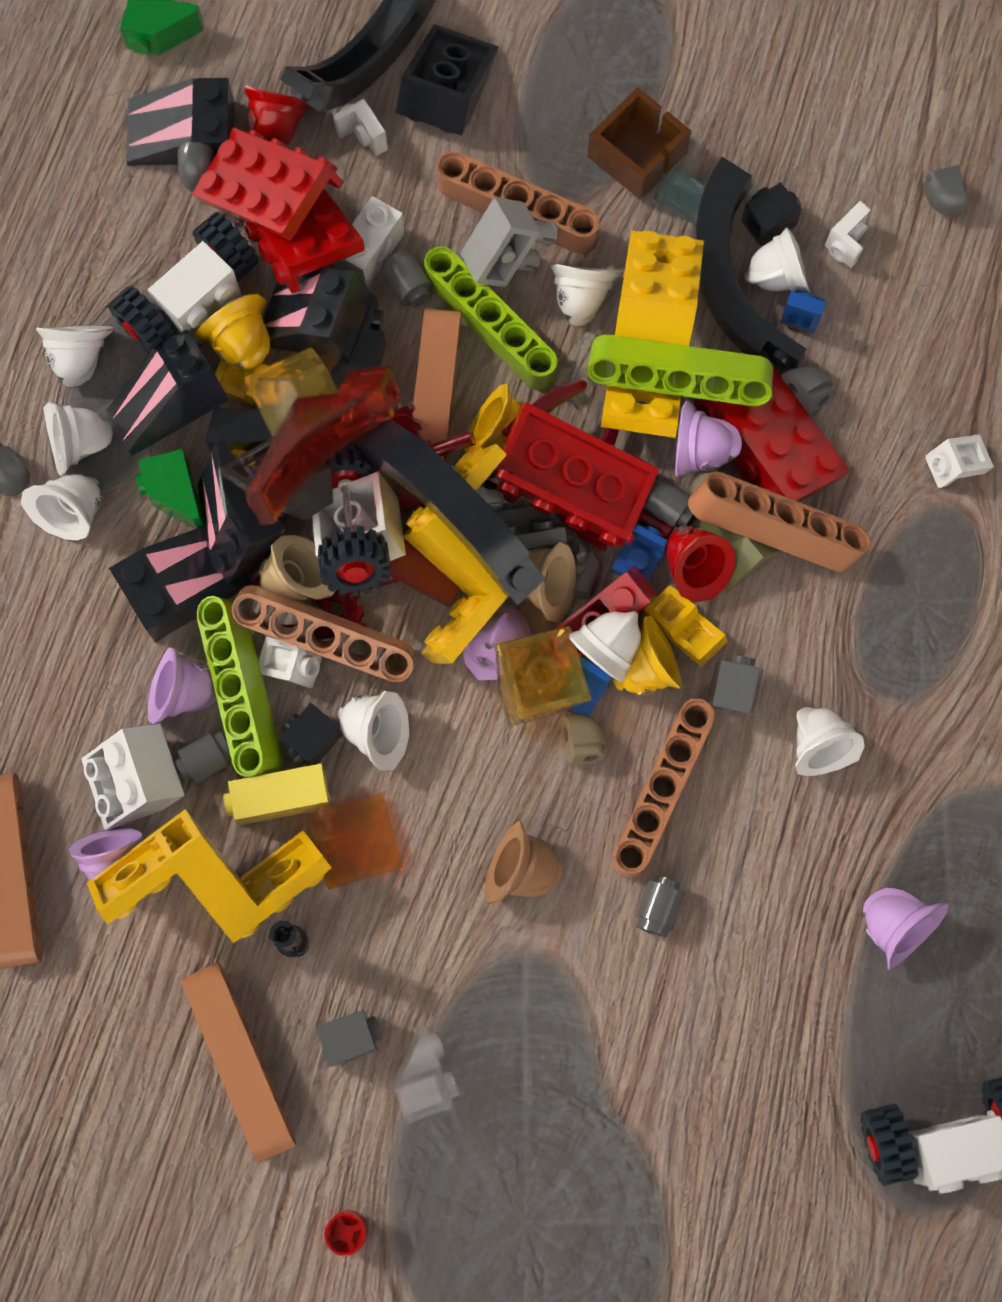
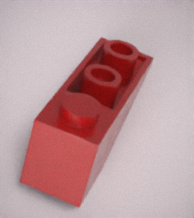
(624, 595)

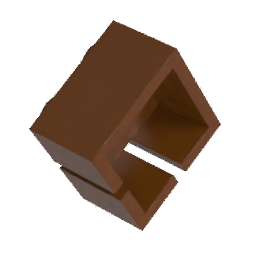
(630, 147)

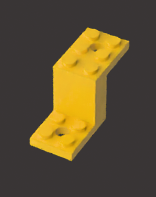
(658, 306)
(454, 560)
(232, 901)

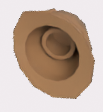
(521, 867)

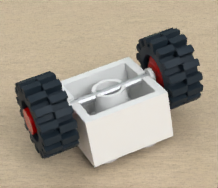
(190, 289)
(360, 528)
(940, 1153)

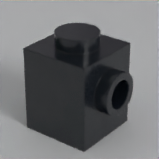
(771, 213)
(309, 736)

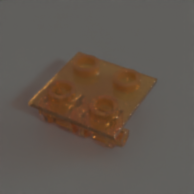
(355, 840)

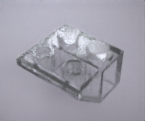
(421, 1082)

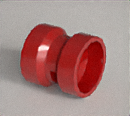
(341, 1237)

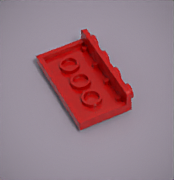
(265, 182)
(319, 241)
(780, 444)
(573, 476)

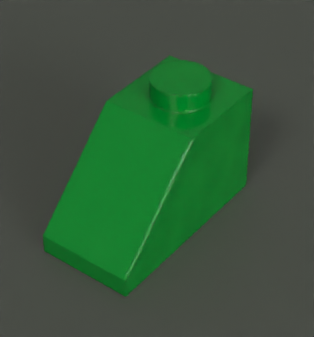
(159, 25)
(170, 486)

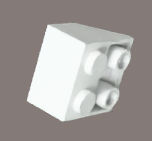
(132, 775)

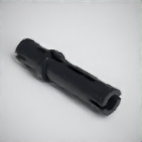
(284, 942)

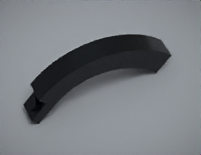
(361, 59)
(725, 300)
(246, 427)
(455, 503)

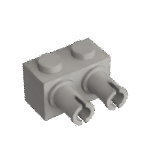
(504, 242)

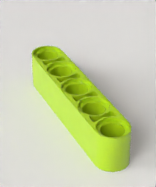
(496, 333)
(680, 370)
(252, 698)

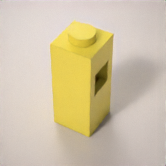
(277, 794)

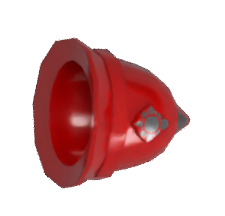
(274, 114)
(699, 562)

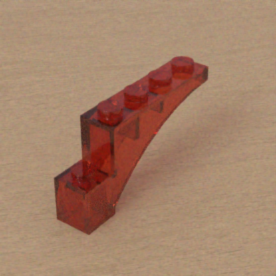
(316, 431)

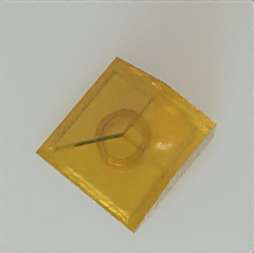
(282, 382)
(539, 676)

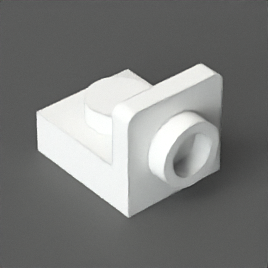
(362, 121)
(845, 233)
(958, 459)
(289, 663)

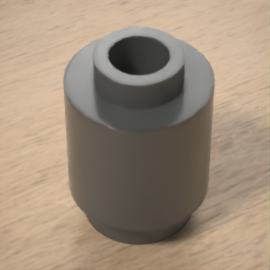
(407, 279)
(669, 504)
(204, 757)
(659, 906)

